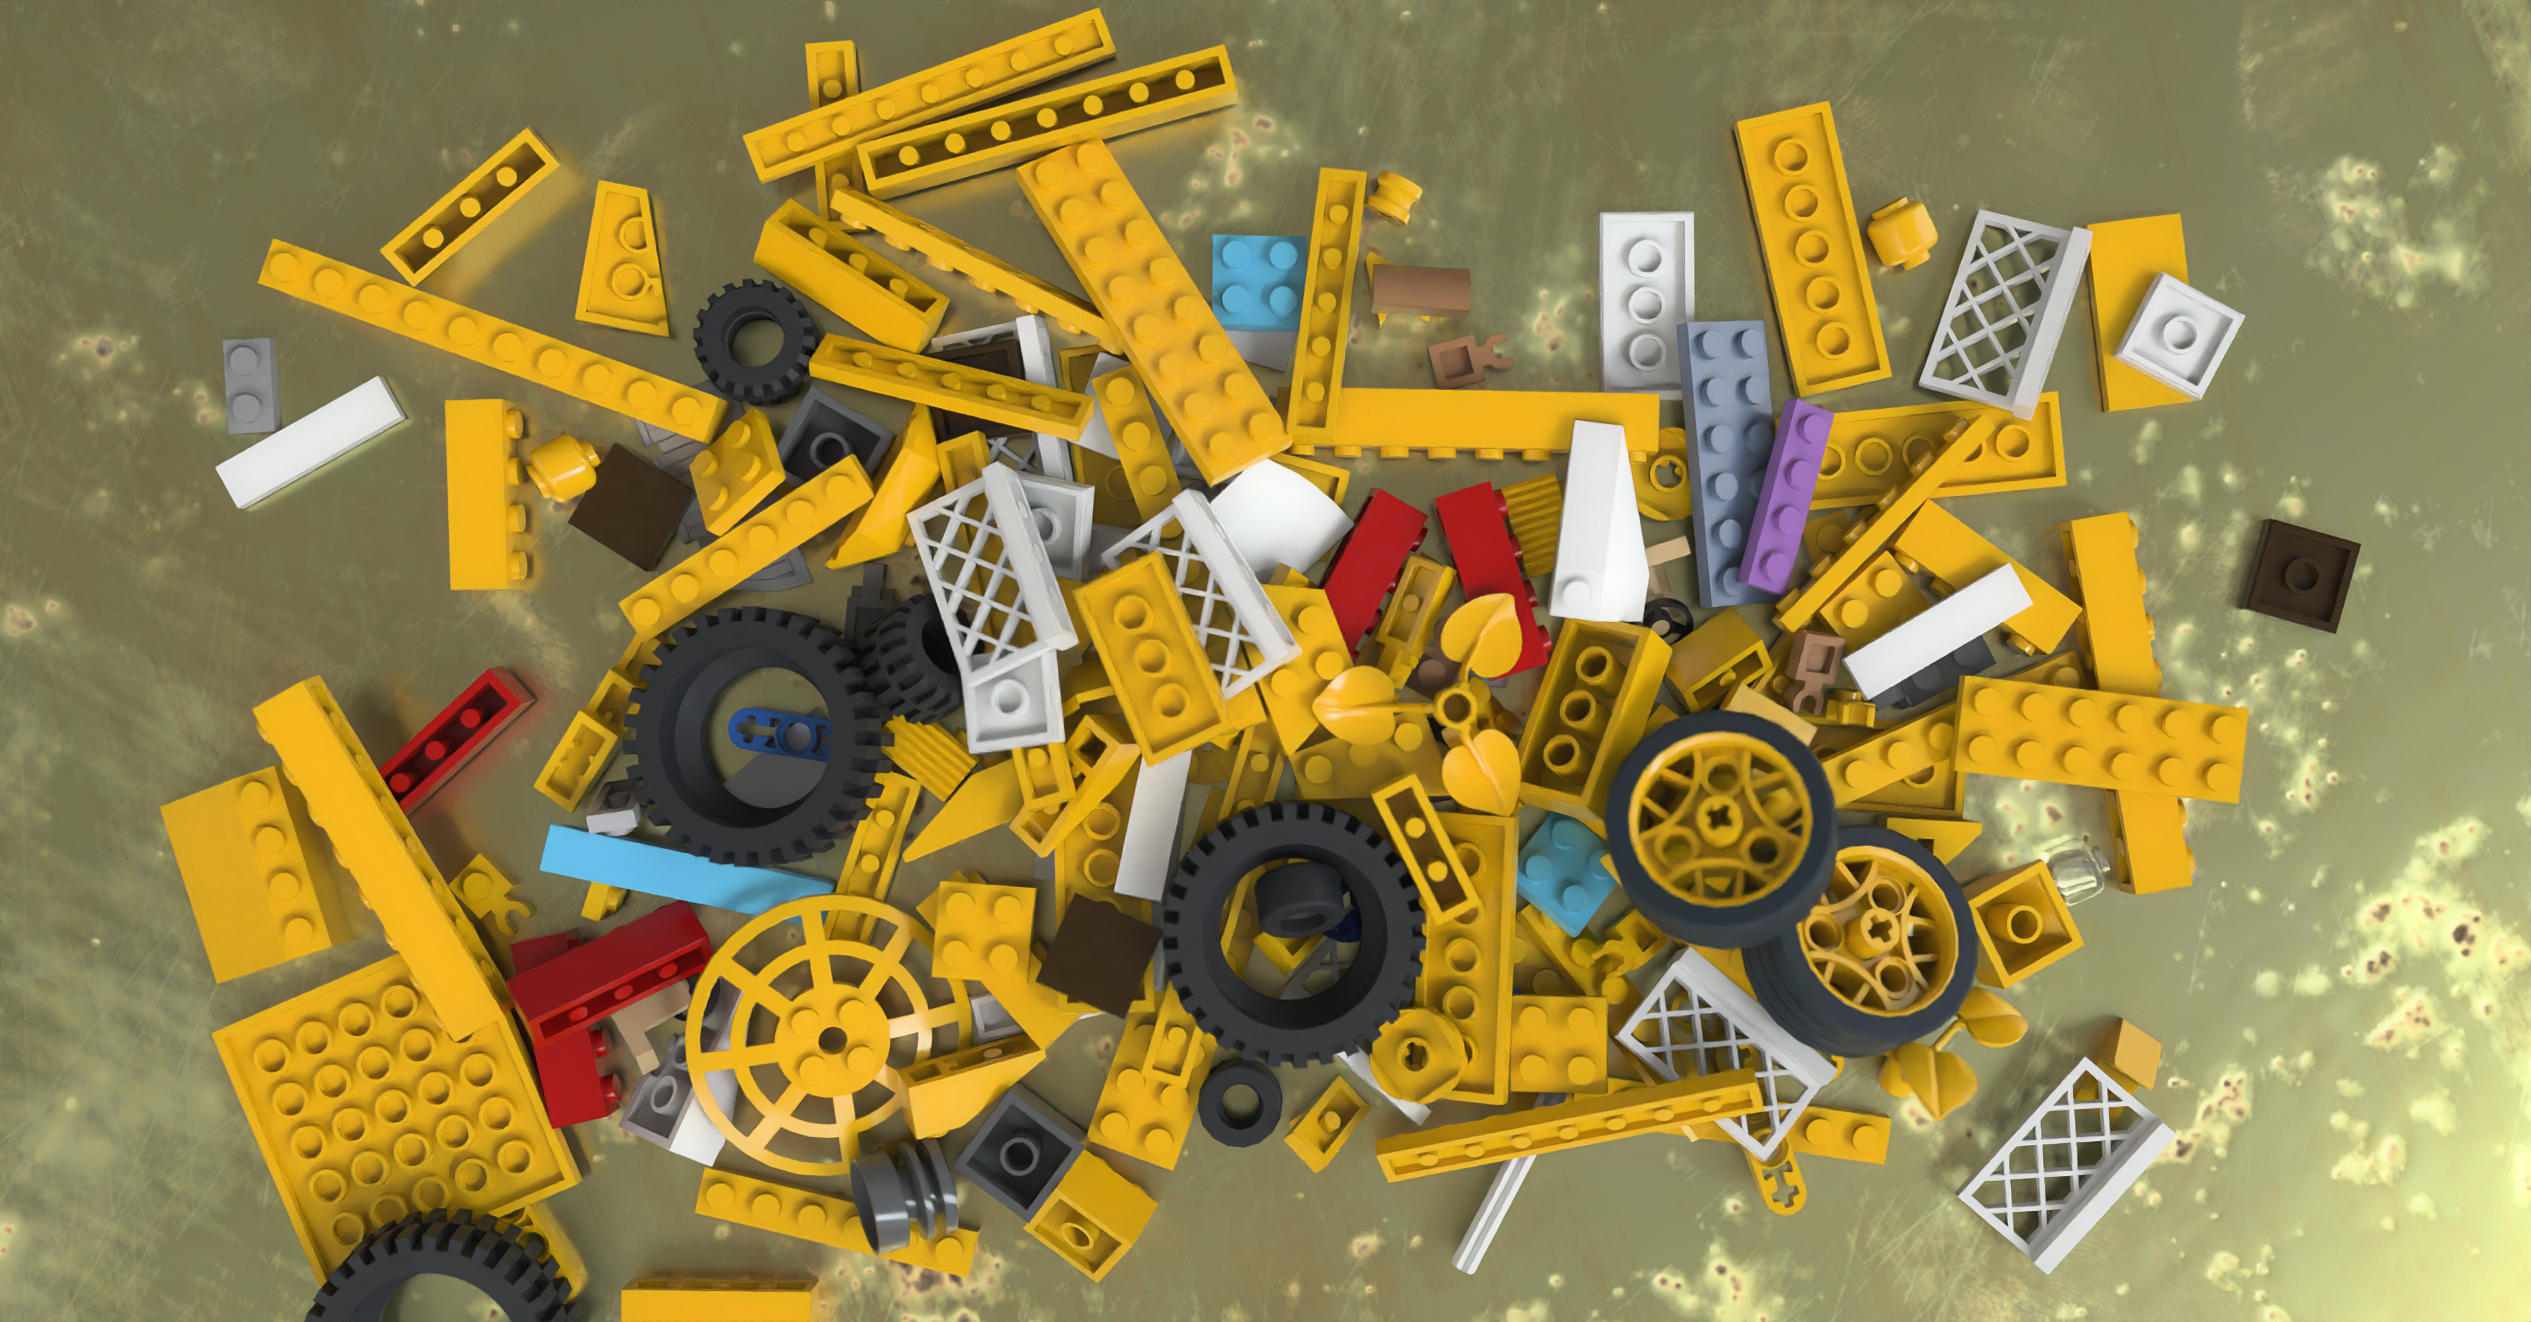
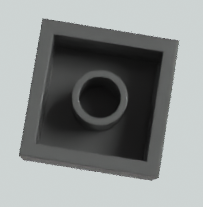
(826, 434)
(1021, 1152)

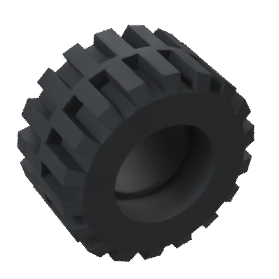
(734, 310)
(914, 661)

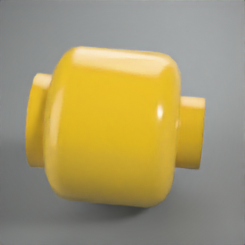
(1902, 233)
(563, 468)

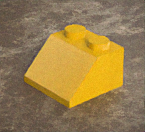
(2019, 924)
(1092, 1216)

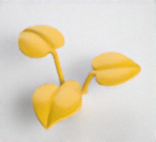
(1484, 769)
(1941, 1077)

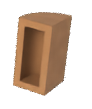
(1421, 291)

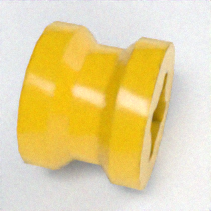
(1393, 198)

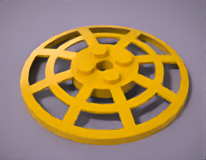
(806, 1016)

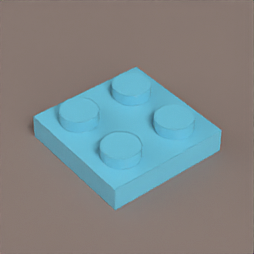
(1258, 282)
(1563, 872)

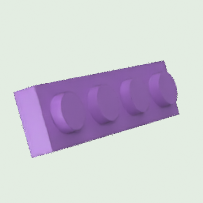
(1785, 497)

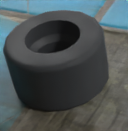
(1299, 900)
(1230, 1130)

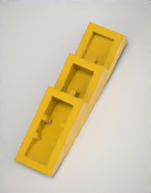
(597, 729)

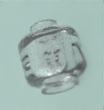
(2076, 869)

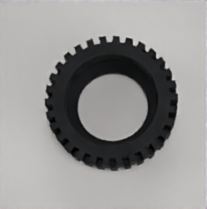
(674, 731)
(1315, 1024)
(449, 1248)

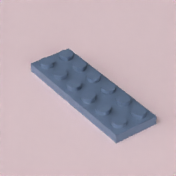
(1727, 447)

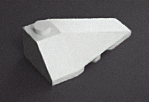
(1600, 545)
(664, 1100)

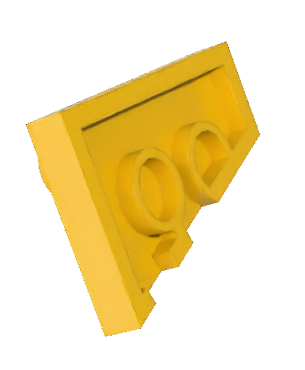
(621, 265)
(1349, 770)

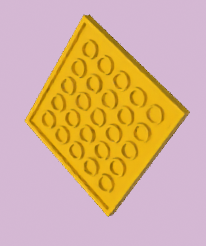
(386, 1115)

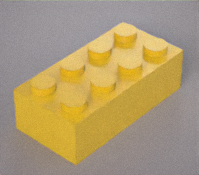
(1589, 714)

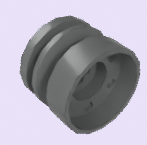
(894, 1197)

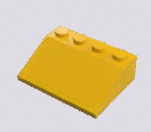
(255, 873)

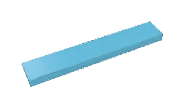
(673, 872)

